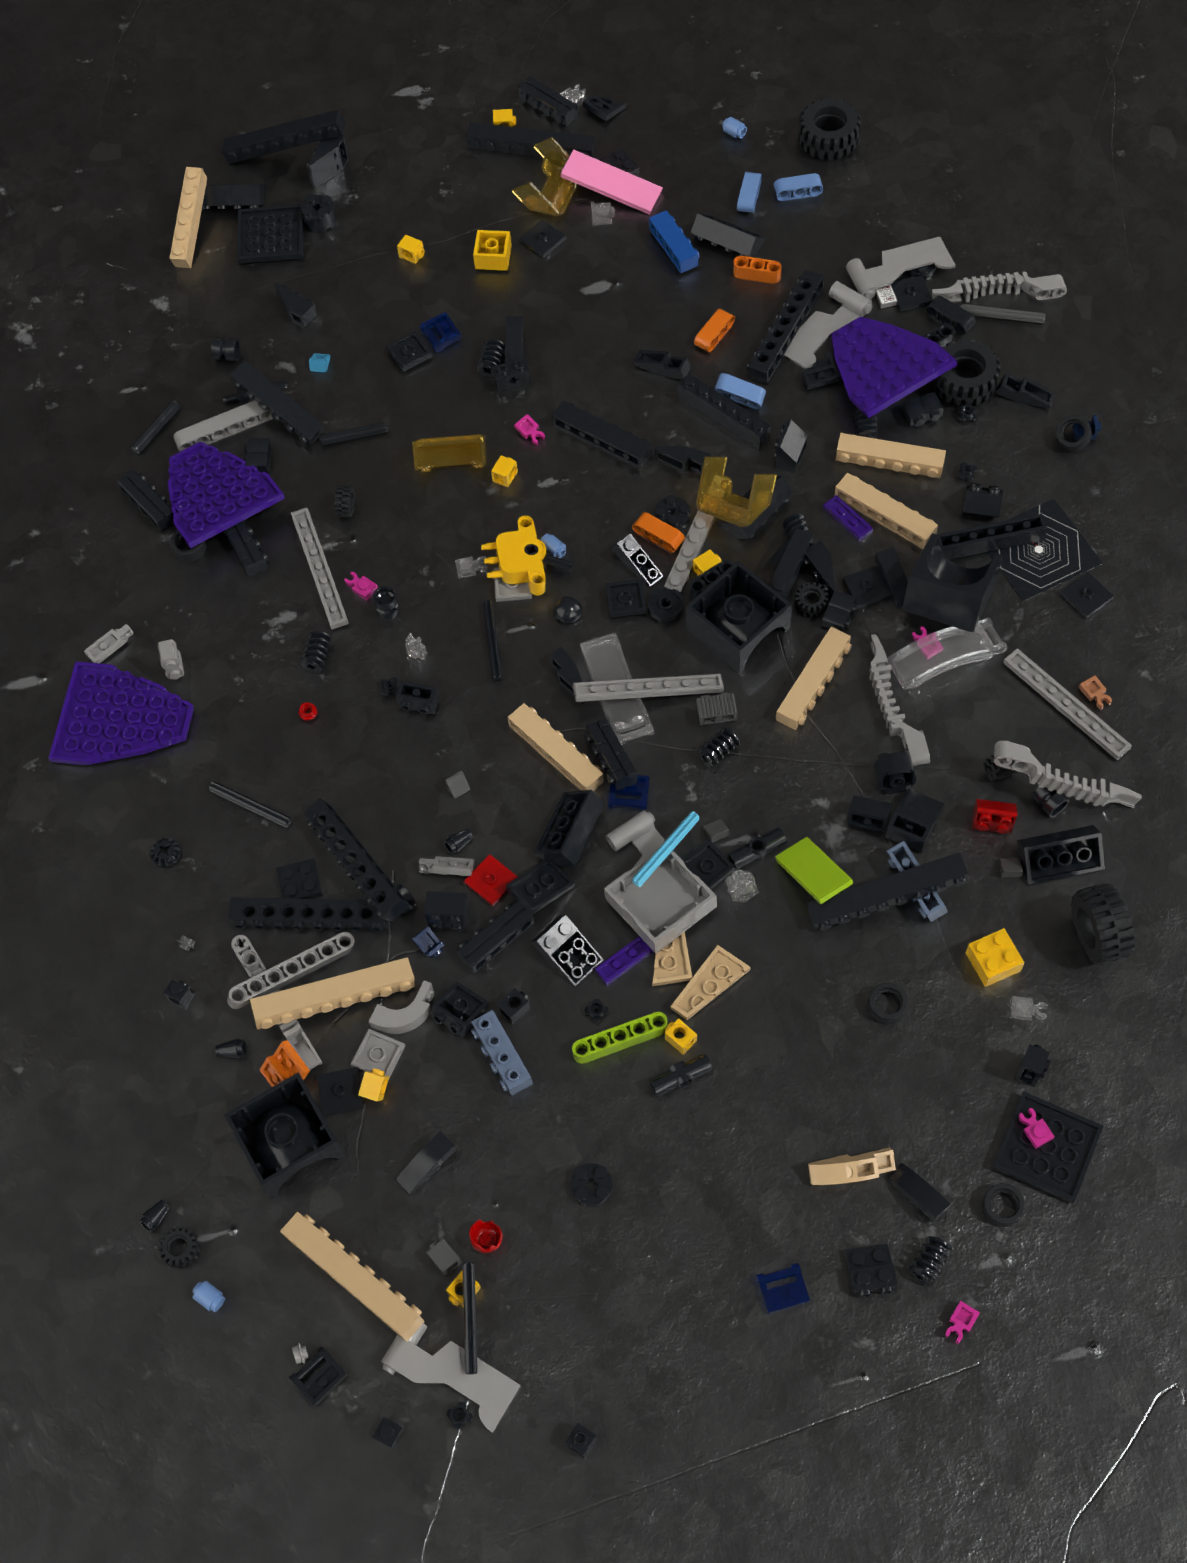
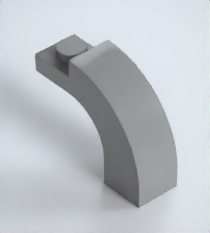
(405, 1019)

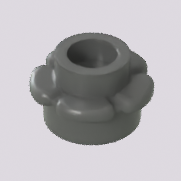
(186, 943)

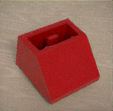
(994, 816)

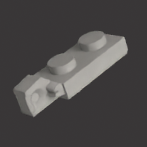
(108, 644)
(446, 866)

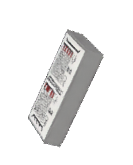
(886, 297)

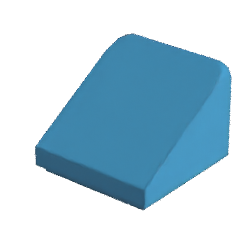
(319, 362)

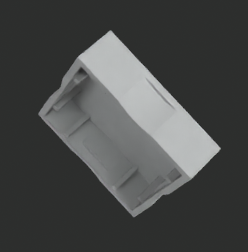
(665, 902)

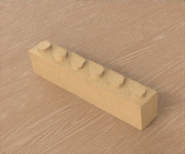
(188, 217)
(890, 455)
(885, 510)
(813, 678)
(555, 748)

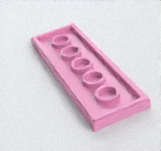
(611, 182)

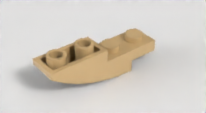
(851, 1169)

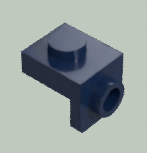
(1078, 429)
(428, 943)

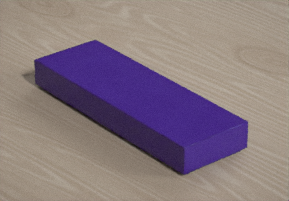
(848, 518)
(623, 960)

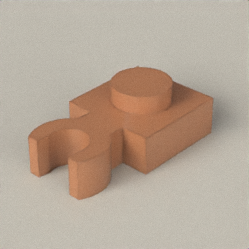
(1095, 690)

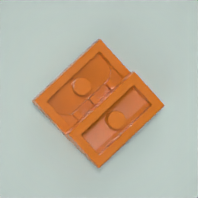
(283, 1064)

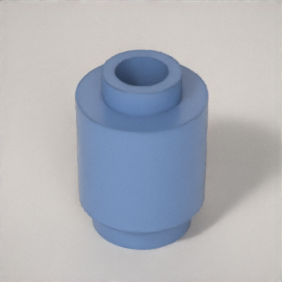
(734, 128)
(553, 544)
(208, 1296)

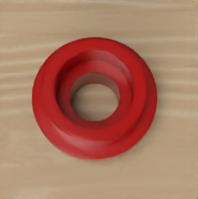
(307, 706)

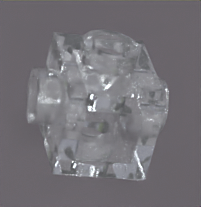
(741, 886)

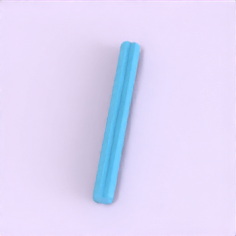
(665, 849)

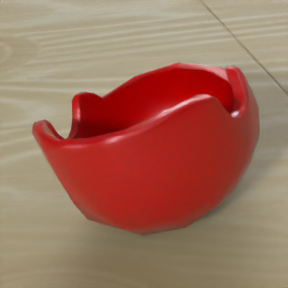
(485, 1236)

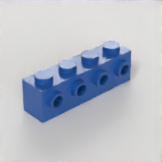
(673, 241)

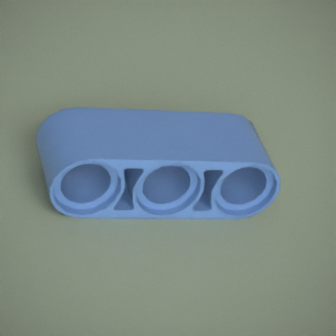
(798, 187)
(749, 192)
(740, 391)

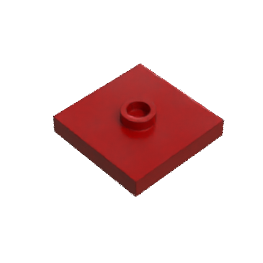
(490, 880)

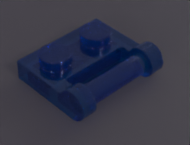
(445, 328)
(638, 789)
(785, 1295)

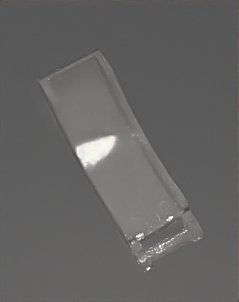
(944, 651)
(607, 663)

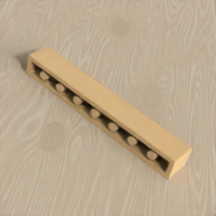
(332, 993)
(353, 1277)

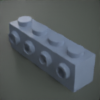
(903, 859)
(501, 1052)

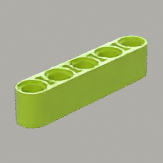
(613, 1045)

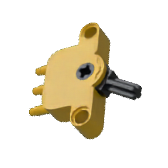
(523, 557)

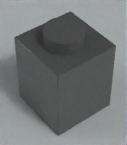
(443, 1257)

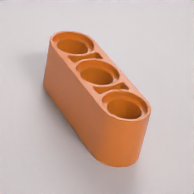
(757, 269)
(714, 330)
(658, 532)

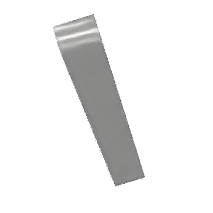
(222, 425)
(284, 977)

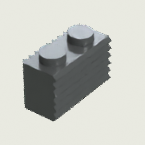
(716, 709)

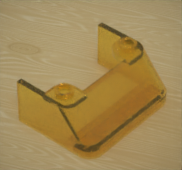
(557, 190)
(449, 451)
(718, 501)

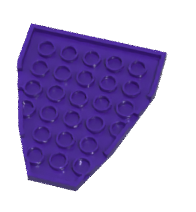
(885, 362)
(215, 491)
(116, 716)

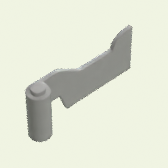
(896, 262)
(821, 325)
(639, 831)
(447, 1366)

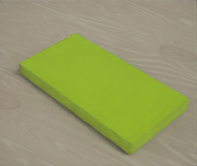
(814, 870)

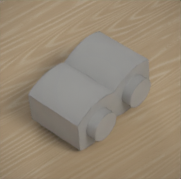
(170, 659)

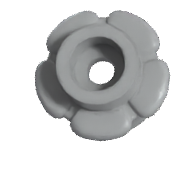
(300, 1353)

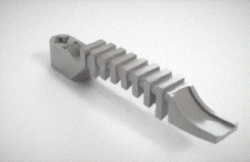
(1040, 287)
(913, 740)
(1020, 759)
(292, 1030)

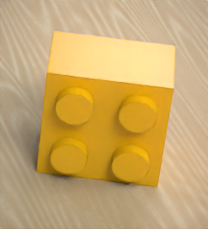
(492, 250)
(994, 957)

